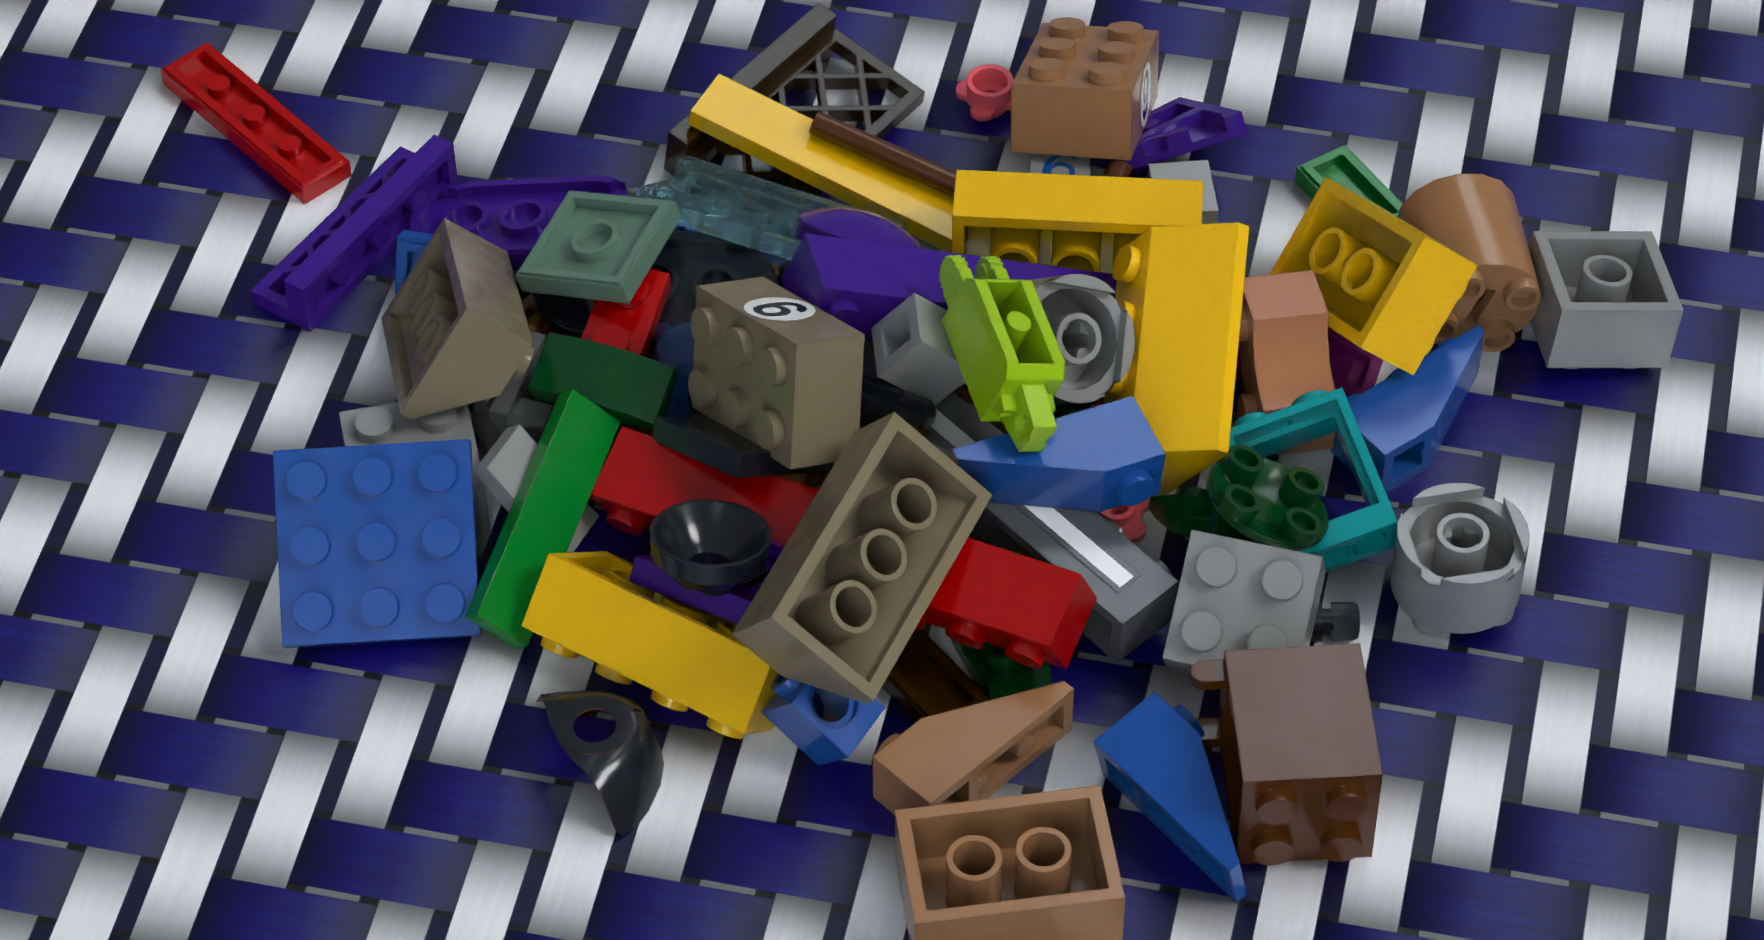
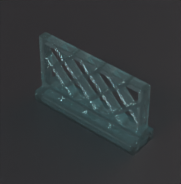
(736, 205)

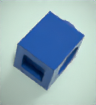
(820, 738)

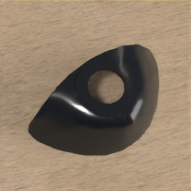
(622, 767)

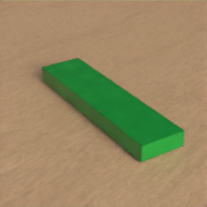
(543, 513)

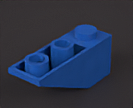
(1410, 414)

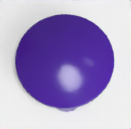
(854, 225)

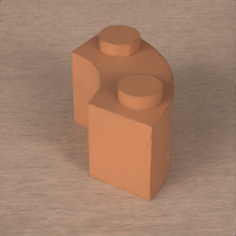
(1283, 345)

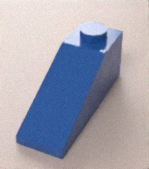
(1089, 463)
(1164, 771)

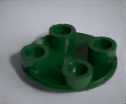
(1268, 499)

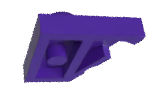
(1180, 129)

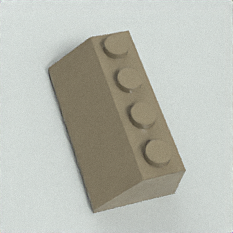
(456, 325)
(863, 562)

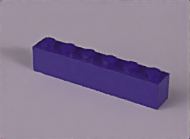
(870, 279)

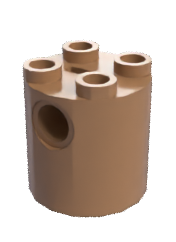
(1482, 224)

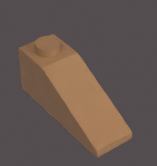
(970, 749)

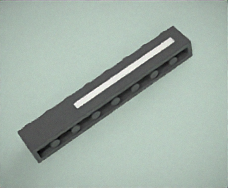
(1131, 588)

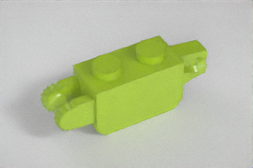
(1003, 348)

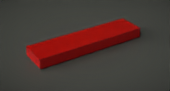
(256, 123)

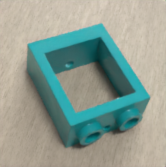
(1307, 419)

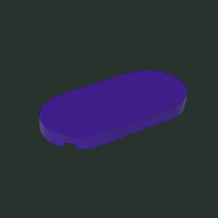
(507, 210)

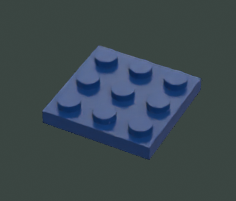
(376, 543)

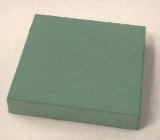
(598, 246)

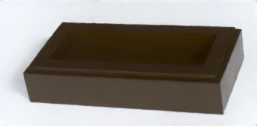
(929, 681)

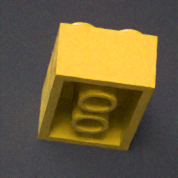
(1377, 274)

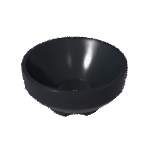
(710, 544)

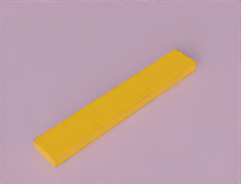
(784, 141)

